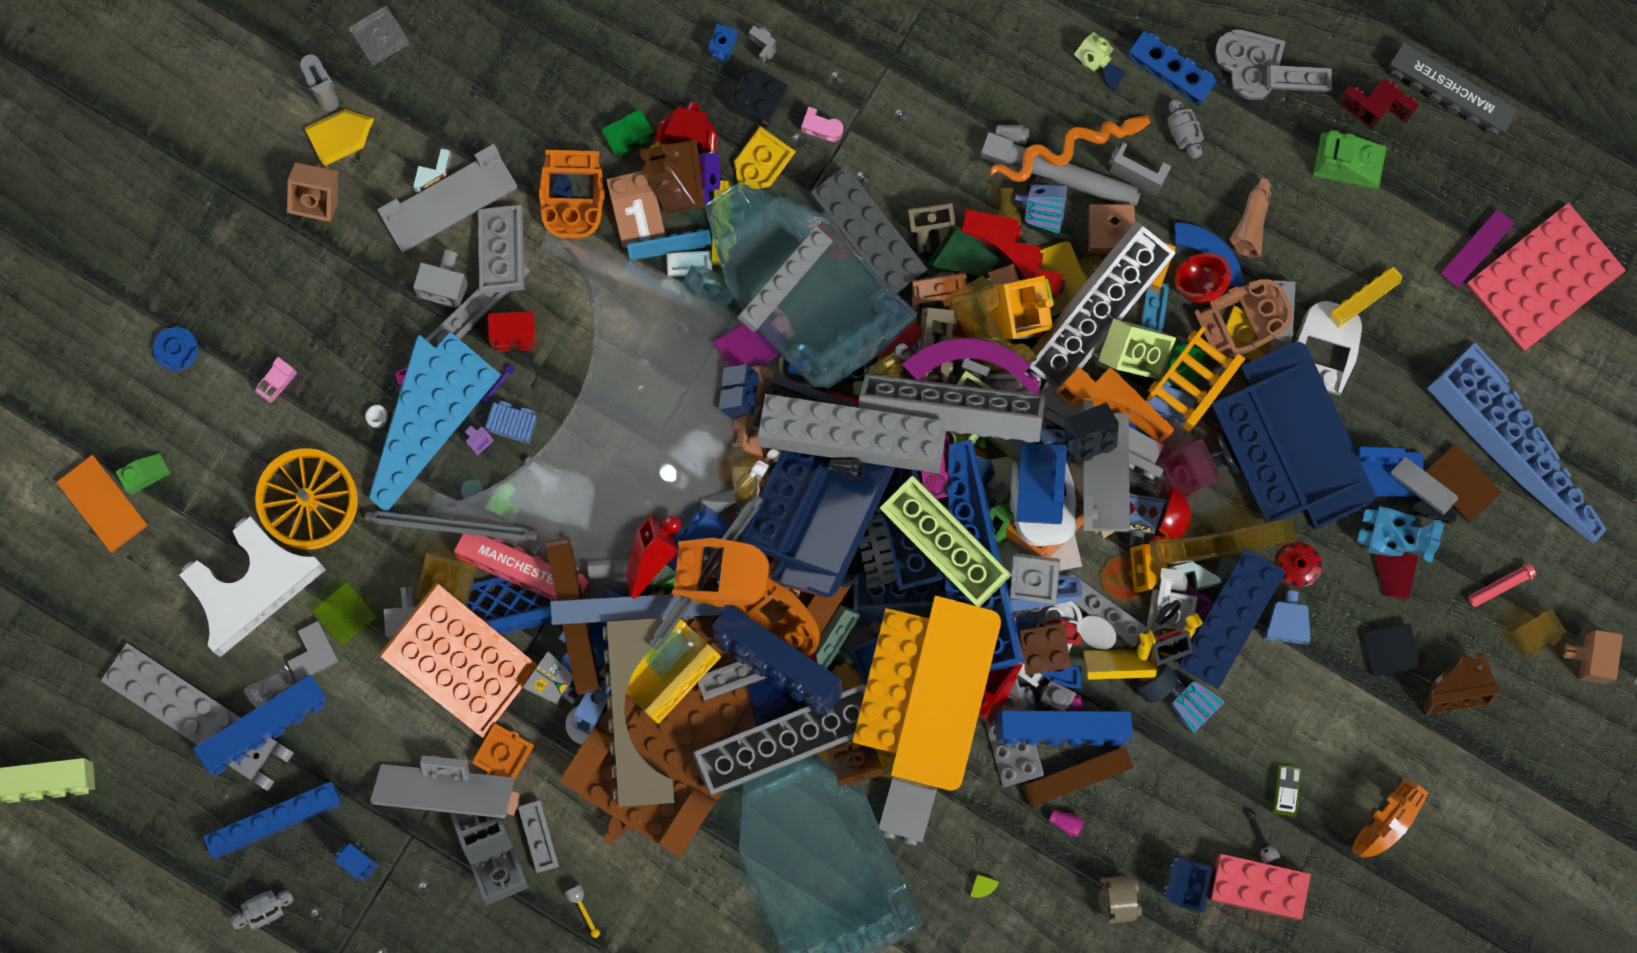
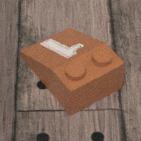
(635, 208)

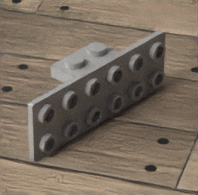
(1019, 761)
(443, 787)

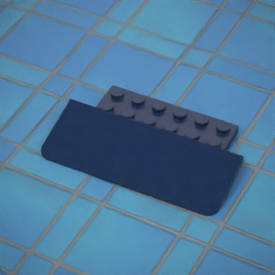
(1292, 441)
(814, 520)

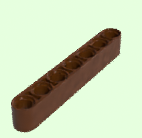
(576, 635)

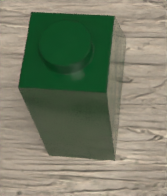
(963, 254)

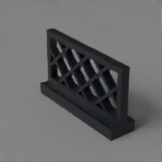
(796, 390)

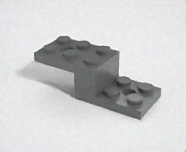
(489, 854)

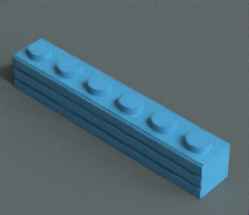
(671, 244)

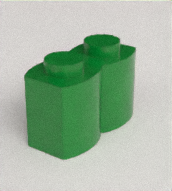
(627, 133)

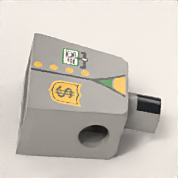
(552, 681)

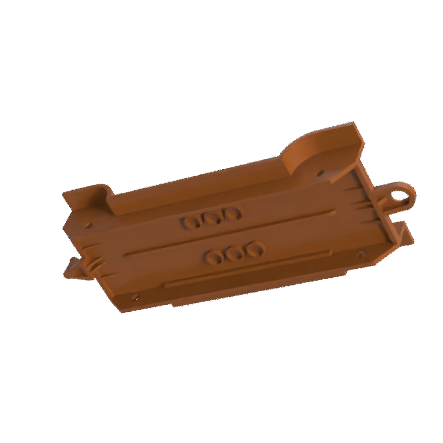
(671, 743)

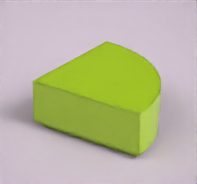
(983, 886)

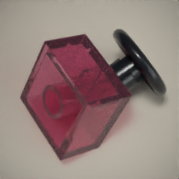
(1196, 467)

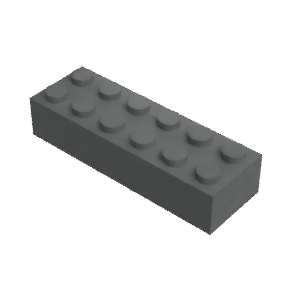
(868, 230)

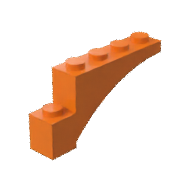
(1120, 398)

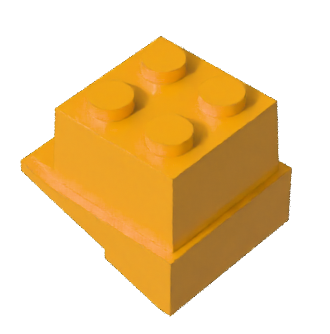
(1022, 308)

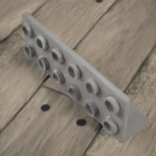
(448, 200)
(1108, 484)

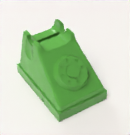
(1349, 159)

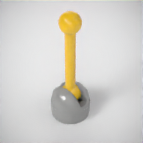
(576, 895)

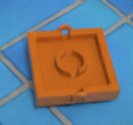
(503, 753)

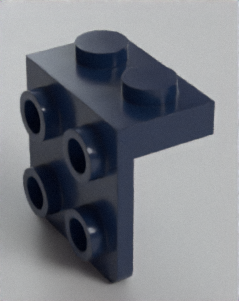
(1189, 885)

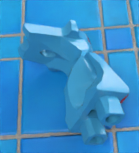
(1384, 530)

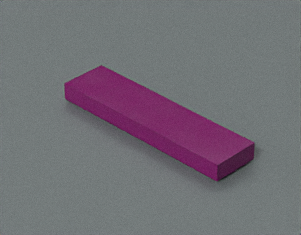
(1477, 249)

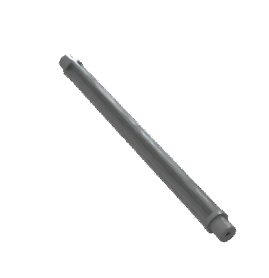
(450, 525)
(706, 571)

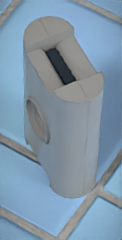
(319, 82)

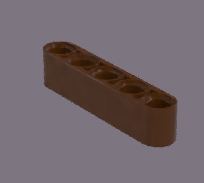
(1078, 777)

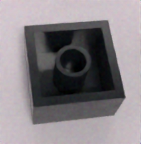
(758, 97)
(1091, 432)

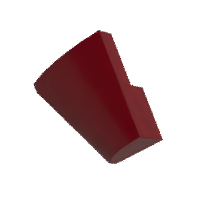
(1396, 574)

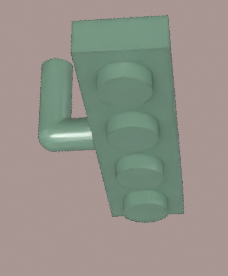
(834, 637)

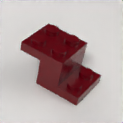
(1383, 99)

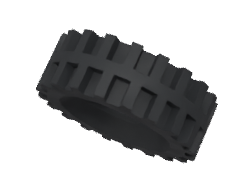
(875, 554)

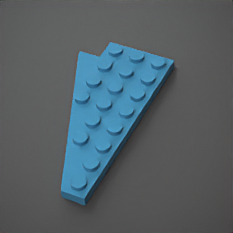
(433, 401)

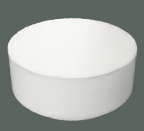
(377, 416)

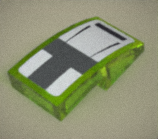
(1287, 791)

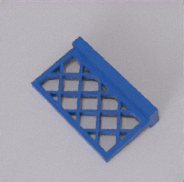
(511, 622)

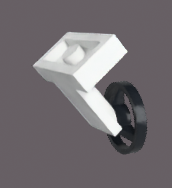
(1170, 580)

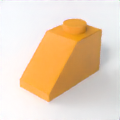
(1143, 570)

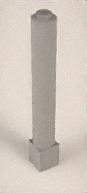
(1004, 152)

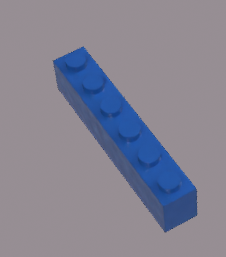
(260, 725)
(1063, 727)
(273, 820)

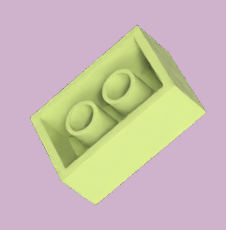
(1137, 349)

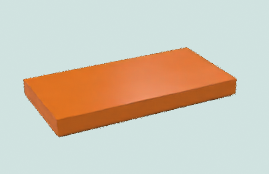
(102, 503)

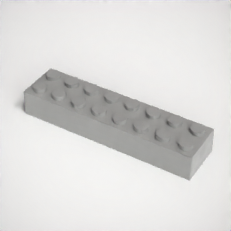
(1103, 297)
(963, 407)
(852, 433)
(778, 743)

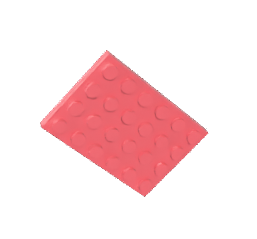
(1545, 277)

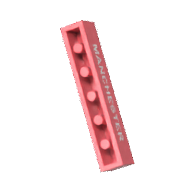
(511, 564)

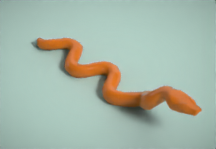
(1129, 127)

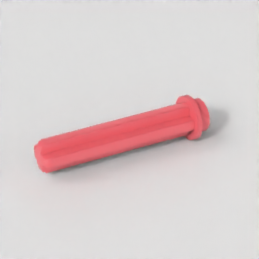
(1505, 583)

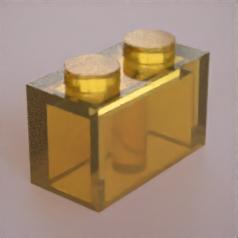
(1538, 632)

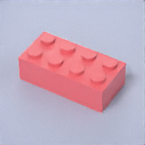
(1260, 887)

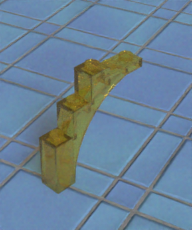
(1223, 544)

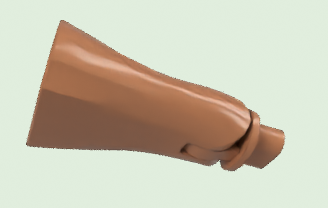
(1249, 232)

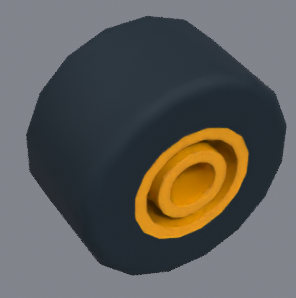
(1157, 687)

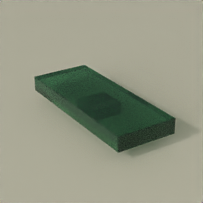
(1064, 234)

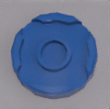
(175, 348)

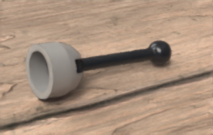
(1268, 853)

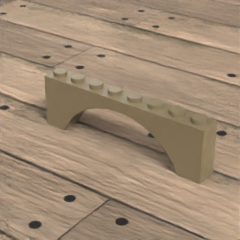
(636, 779)

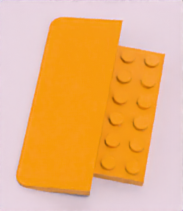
(928, 690)

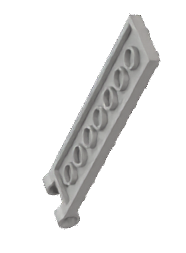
(183, 707)

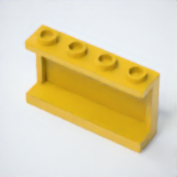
(660, 695)

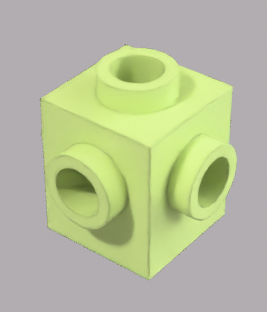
(1094, 52)

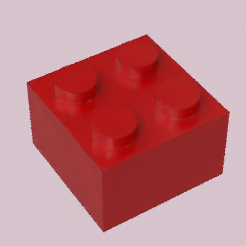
(512, 331)

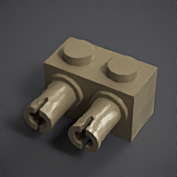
(931, 217)

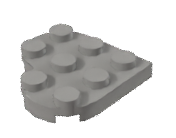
(1247, 59)

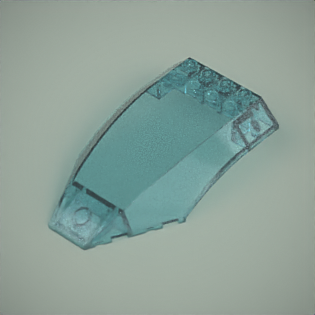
(835, 312)
(822, 863)

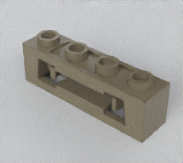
(939, 318)

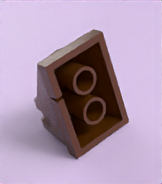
(675, 175)
(1464, 687)

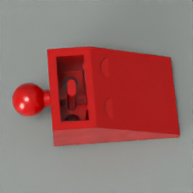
(651, 551)
(997, 691)

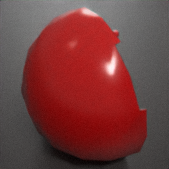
(1203, 277)
(1175, 517)

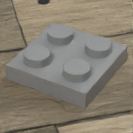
(1035, 578)

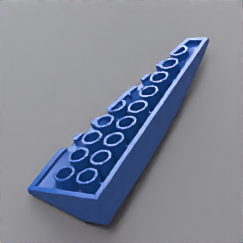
(970, 507)

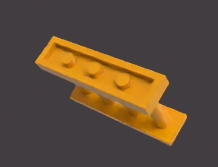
(1203, 398)

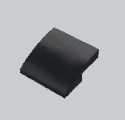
(1392, 650)

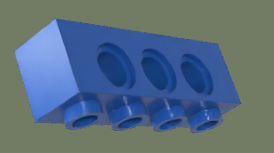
(1174, 79)

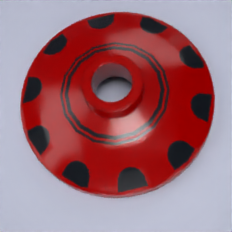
(1299, 576)

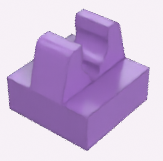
(478, 439)

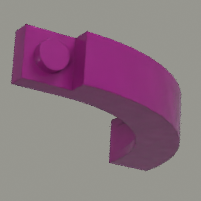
(972, 348)

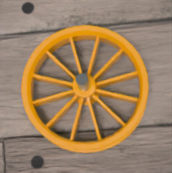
(306, 499)

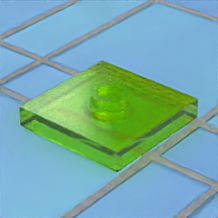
(344, 614)

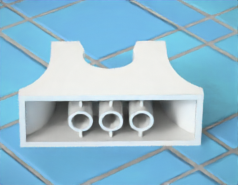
(243, 605)

